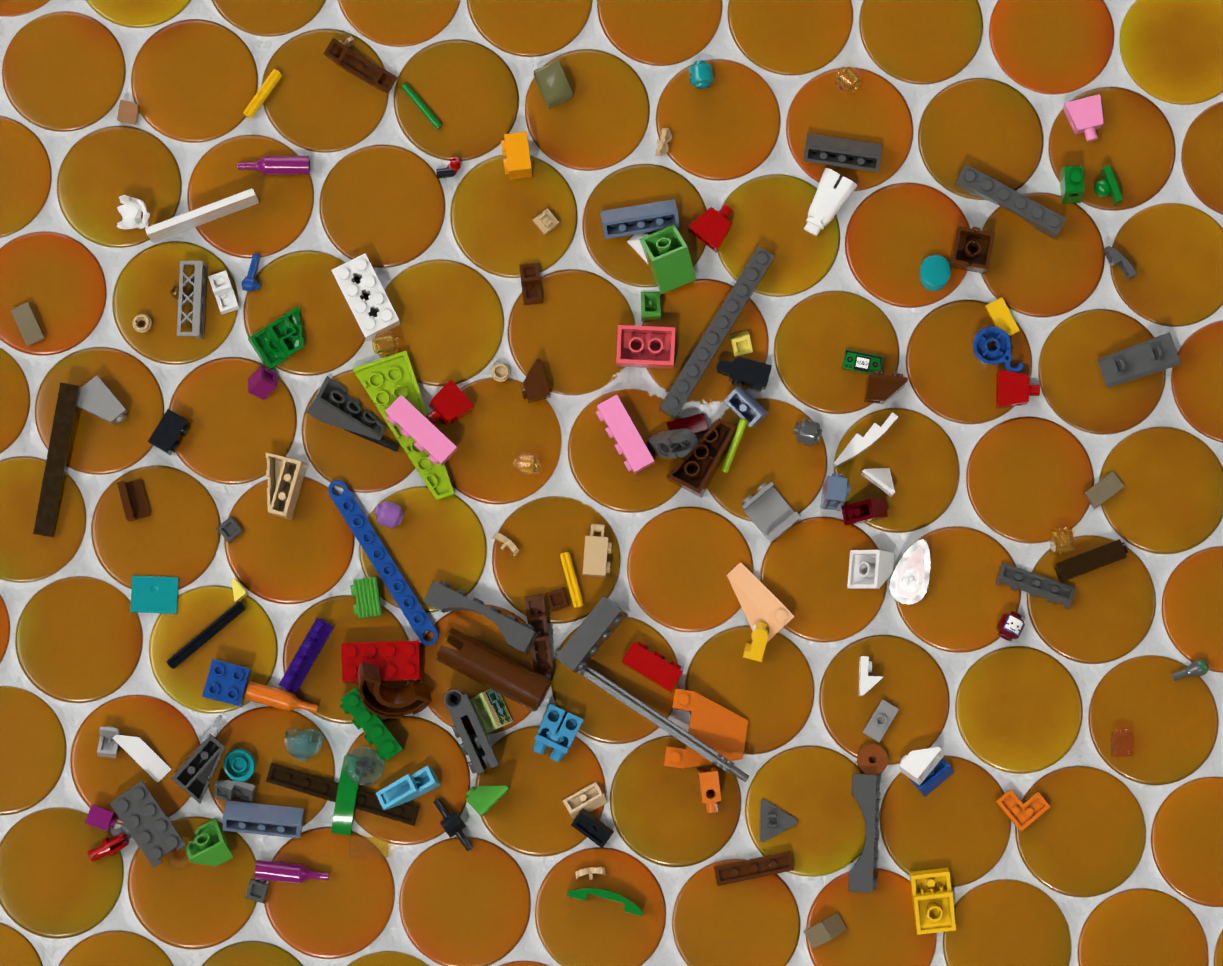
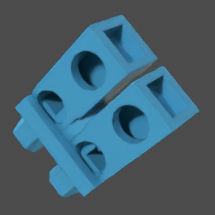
(557, 738)

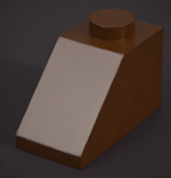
(535, 384)

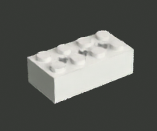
(369, 284)

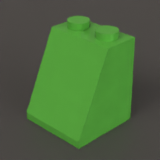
(668, 259)

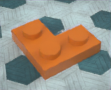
(1022, 813)

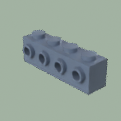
(639, 219)
(834, 492)
(263, 819)

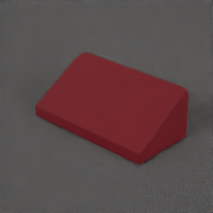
(695, 423)

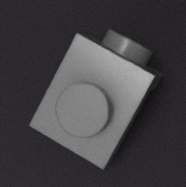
(107, 745)

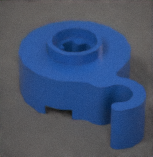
(1000, 354)

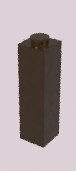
(1090, 560)

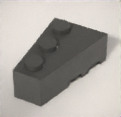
(199, 768)

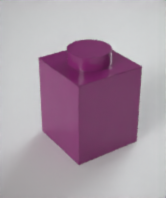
(101, 818)

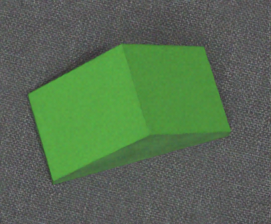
(650, 306)

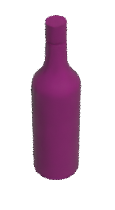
(279, 165)
(286, 872)

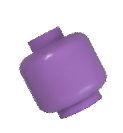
(389, 514)

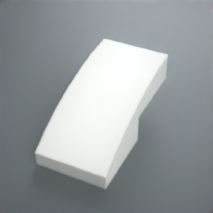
(223, 292)

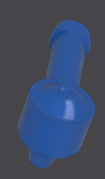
(249, 283)

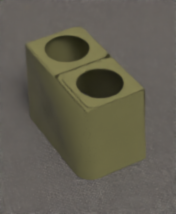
(553, 84)

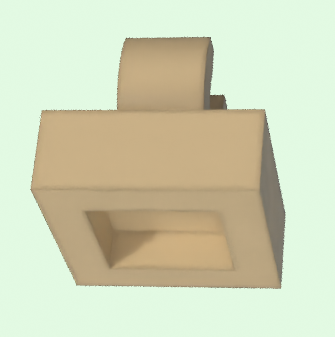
(546, 221)

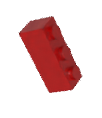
(652, 666)

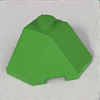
(209, 845)

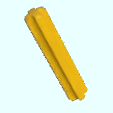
(262, 93)
(571, 579)

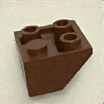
(882, 387)

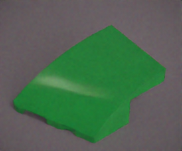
(279, 339)

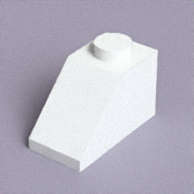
(920, 763)

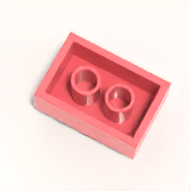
(645, 347)

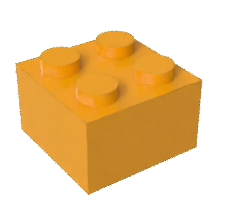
(518, 158)

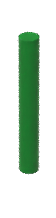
(422, 107)

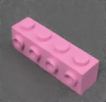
(421, 430)
(625, 434)

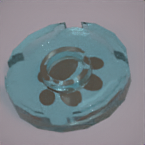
(364, 766)

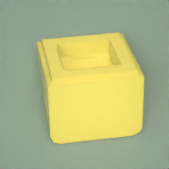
(741, 343)
(238, 590)

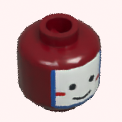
(1010, 626)

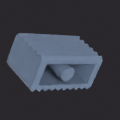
(746, 406)

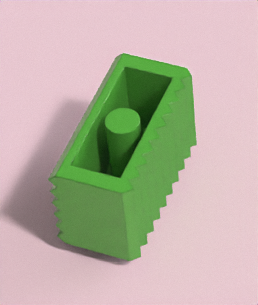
(367, 598)

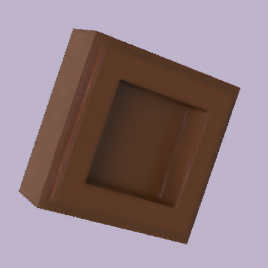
(557, 599)

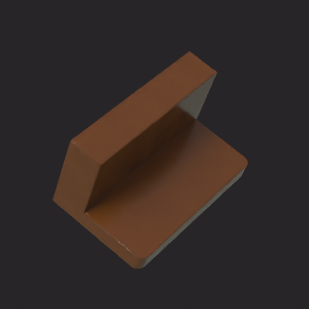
(134, 499)

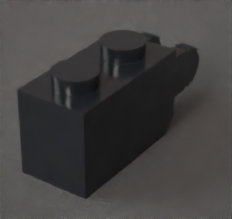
(746, 372)

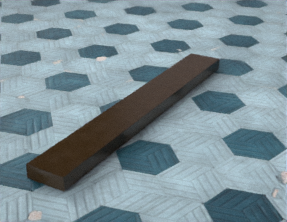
(56, 459)
(328, 790)

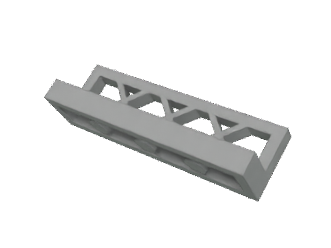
(198, 302)

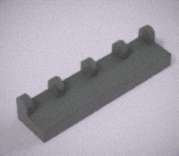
(1035, 585)

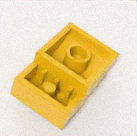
(932, 901)

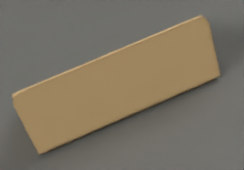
(587, 799)

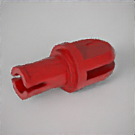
(109, 846)

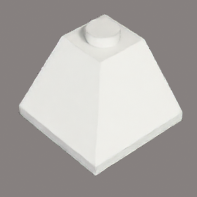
(869, 568)

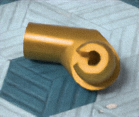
(174, 292)

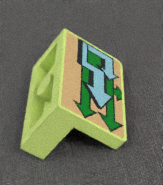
(491, 710)

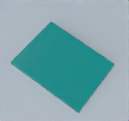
(154, 594)

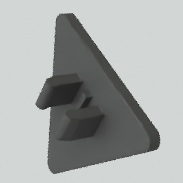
(773, 820)

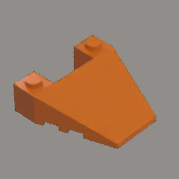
(711, 725)

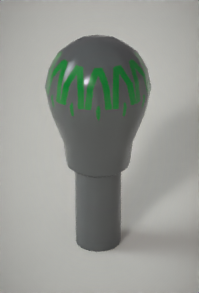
(1196, 668)

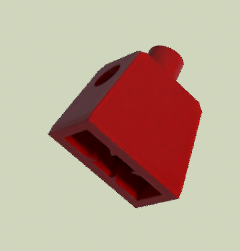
(712, 227)
(1013, 389)
(449, 405)

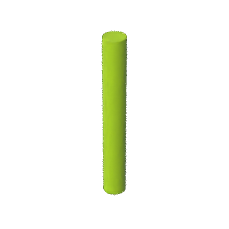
(734, 445)

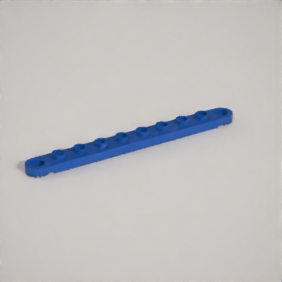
(383, 563)

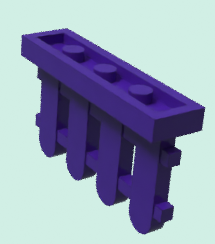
(306, 655)

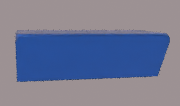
(935, 778)

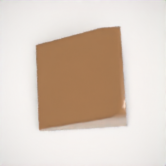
(128, 112)

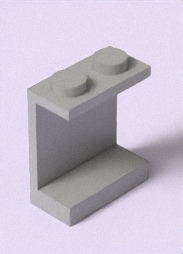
(769, 512)

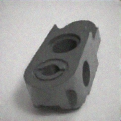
(672, 443)

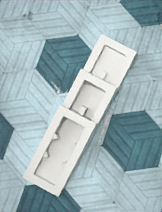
(860, 444)

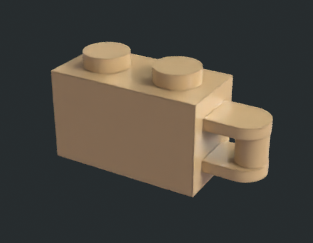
(595, 553)

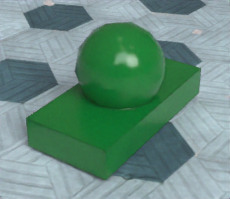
(1108, 186)

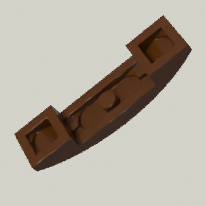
(360, 67)

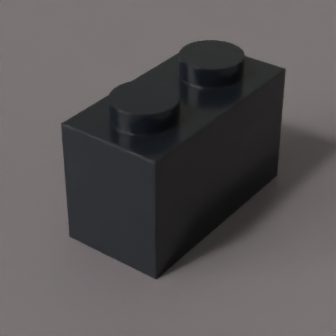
(169, 432)

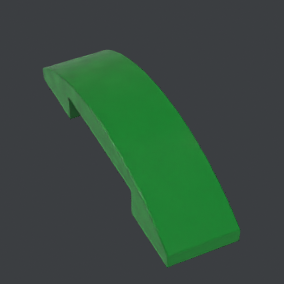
(344, 803)
(629, 906)

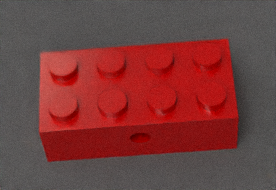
(395, 659)

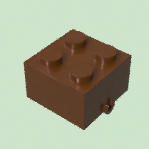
(971, 249)

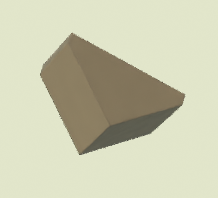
(825, 930)

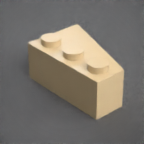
(284, 484)

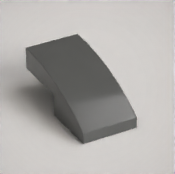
(1116, 258)
(229, 789)

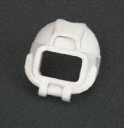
(131, 213)

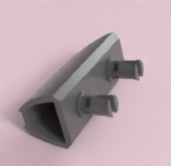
(1139, 360)

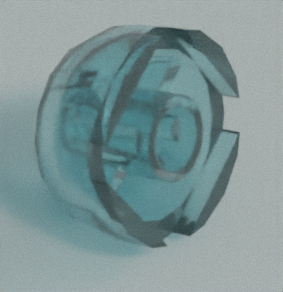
(303, 743)

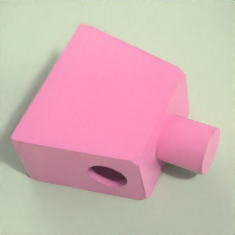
(1085, 116)

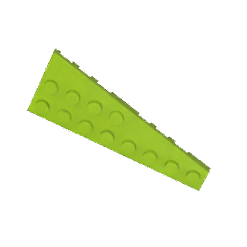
(384, 383)

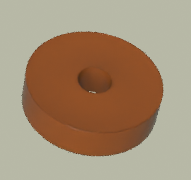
(872, 768)

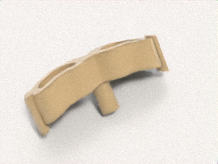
(663, 143)
(506, 542)
(590, 870)

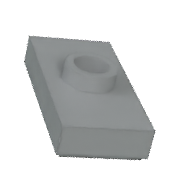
(880, 720)

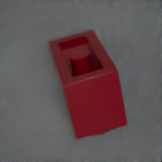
(864, 511)

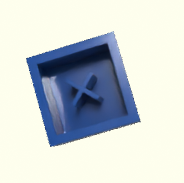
(227, 683)

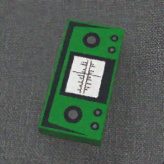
(861, 362)

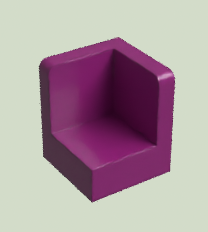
(262, 382)

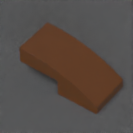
(530, 283)

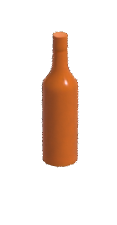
(276, 698)

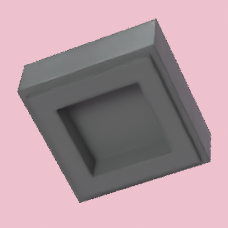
(230, 529)
(257, 891)

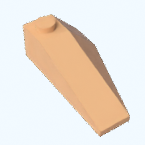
(758, 601)

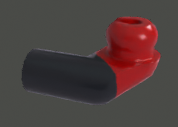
(451, 169)

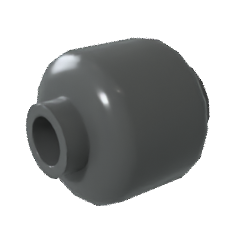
(807, 432)

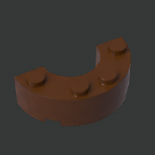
(388, 701)

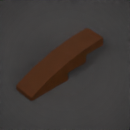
(541, 647)

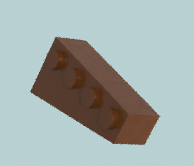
(700, 465)

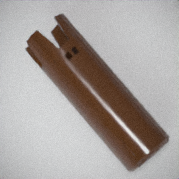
(494, 670)

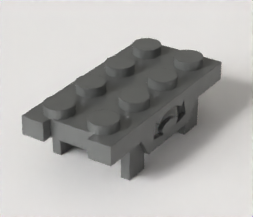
(147, 823)

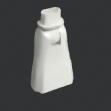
(829, 198)

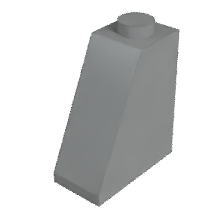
(101, 402)

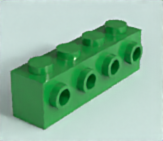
(372, 725)

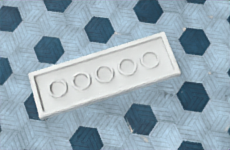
(202, 215)

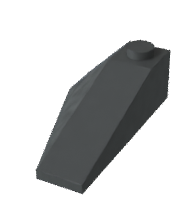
(339, 409)

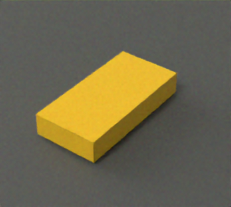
(1002, 317)

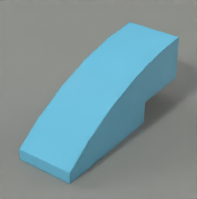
(408, 788)

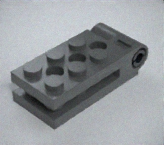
(459, 711)

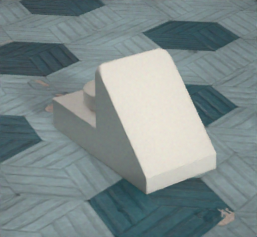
(866, 682)

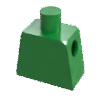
(1071, 183)

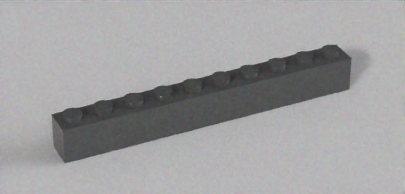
(716, 333)

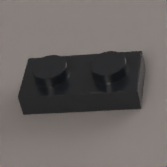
(592, 828)

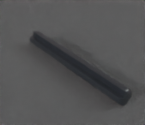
(206, 635)

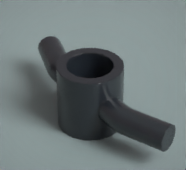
(453, 824)

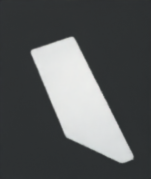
(143, 756)

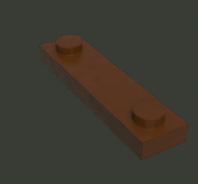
(753, 868)

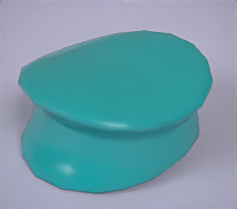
(934, 272)
(239, 764)

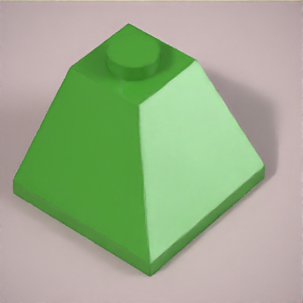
(485, 797)

